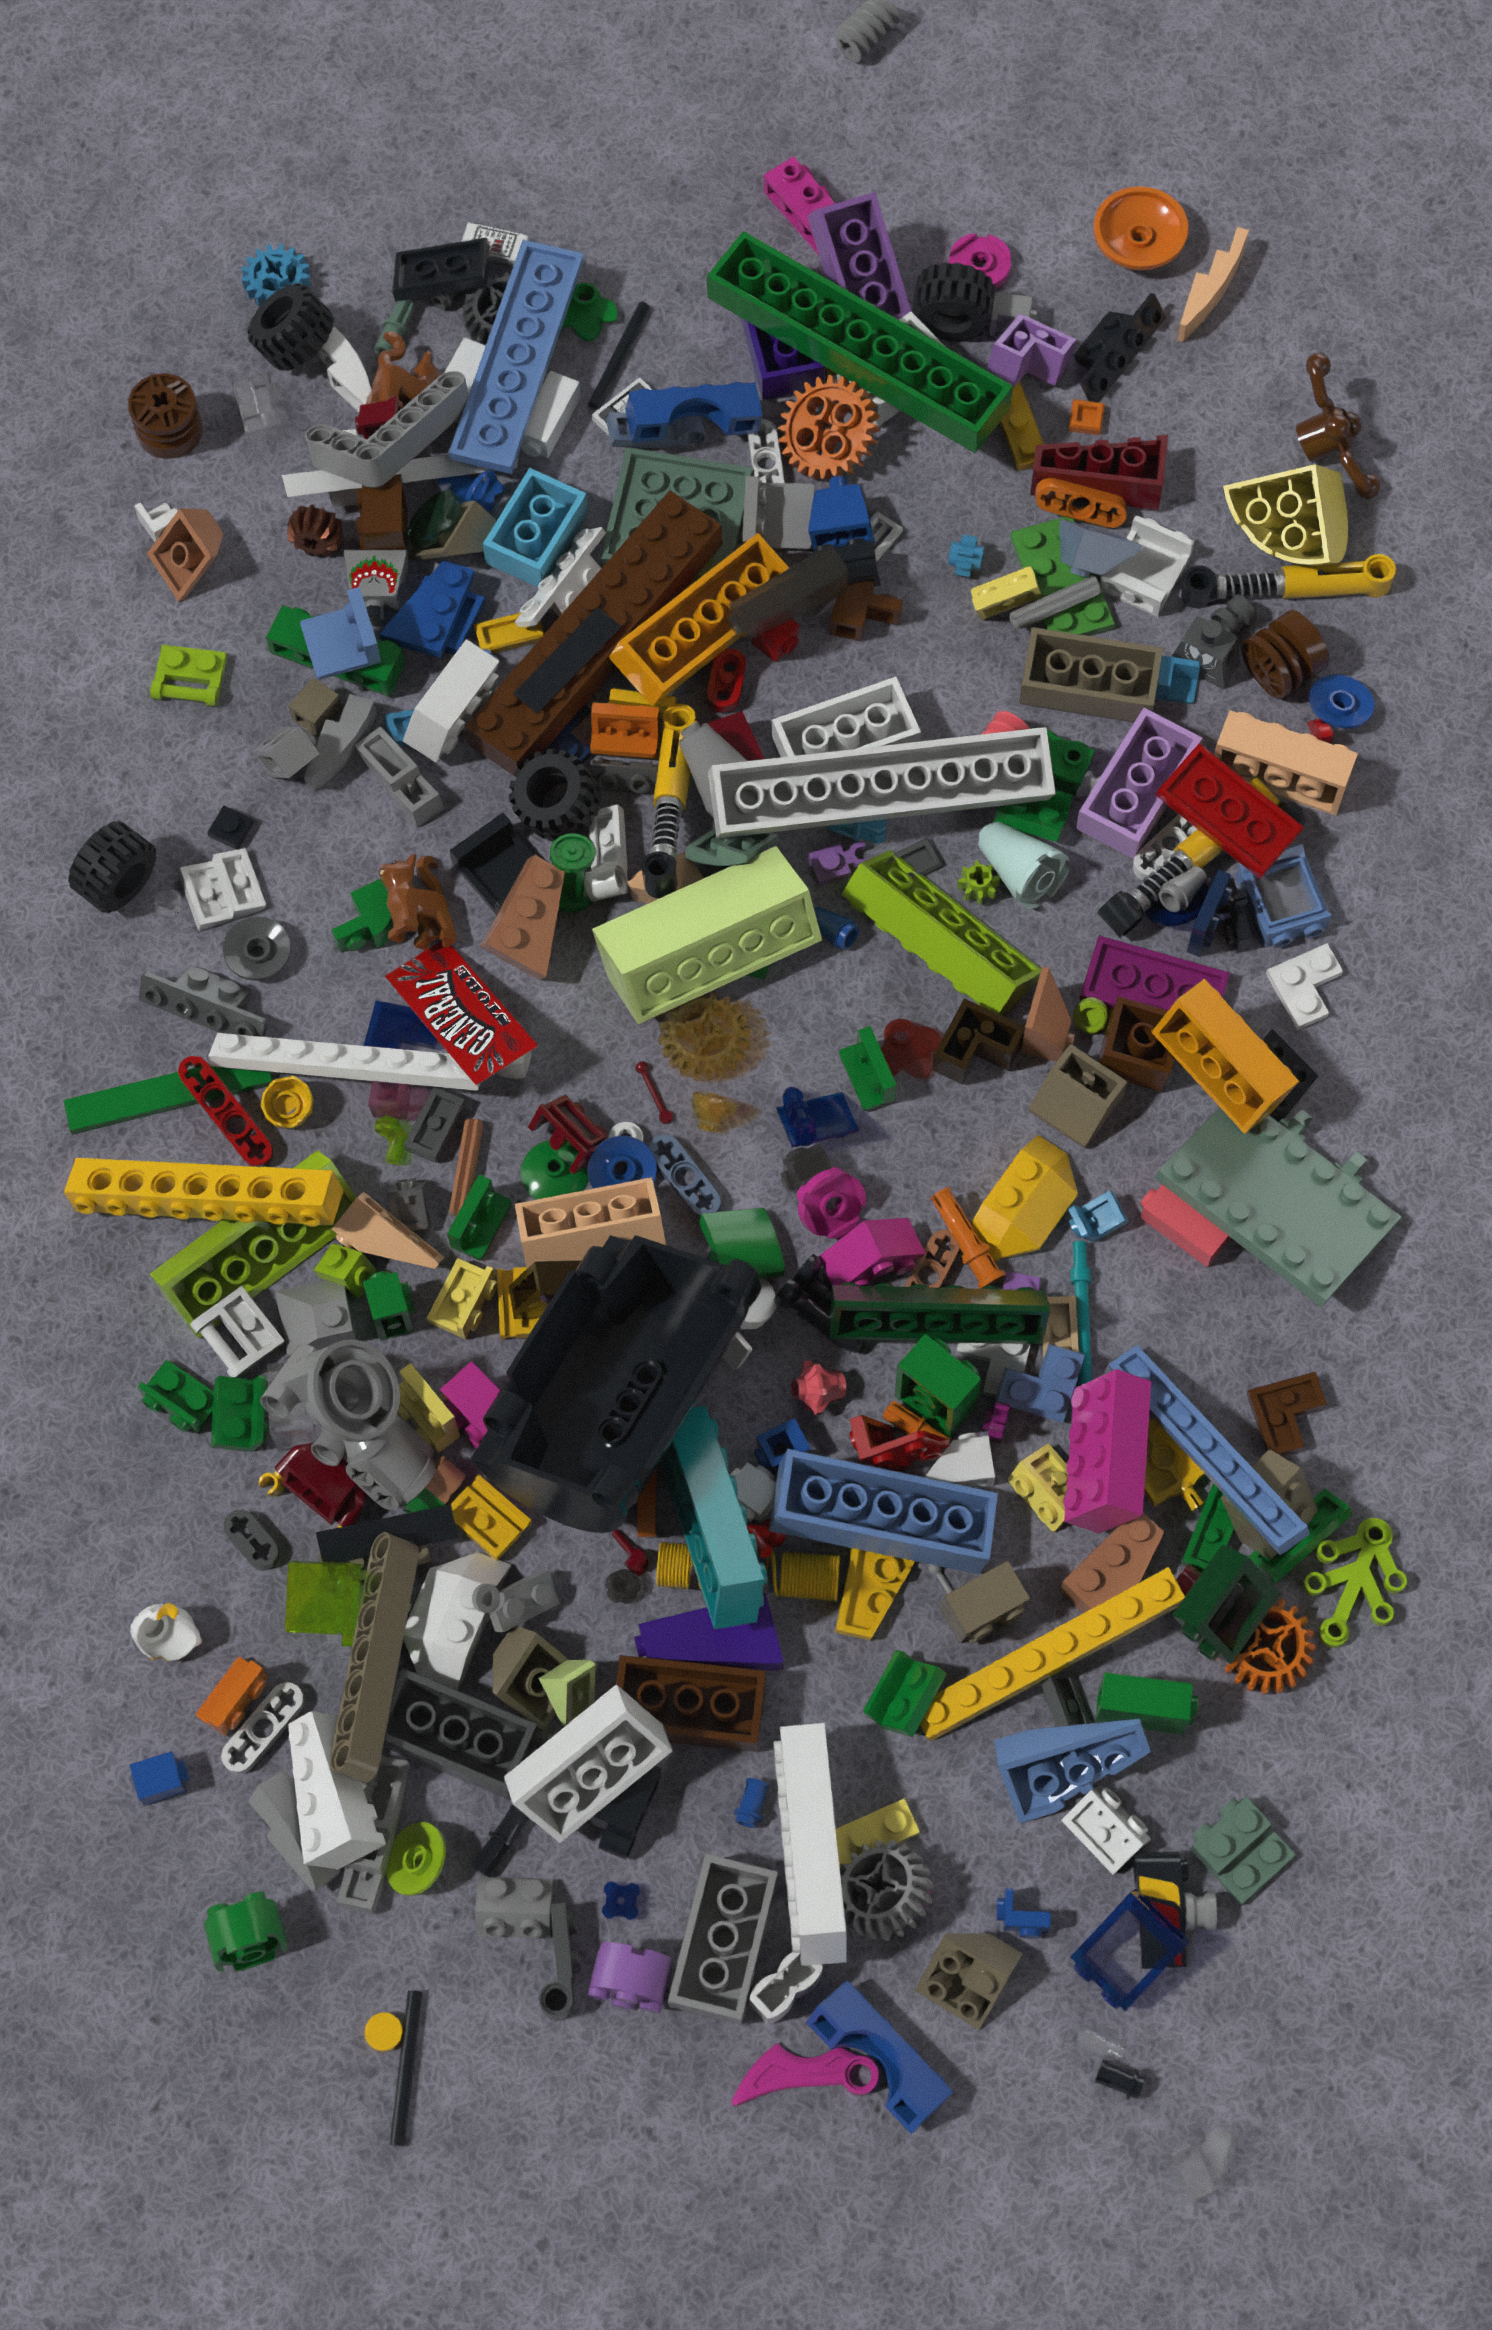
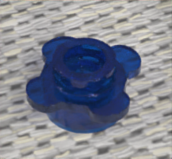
(628, 1908)

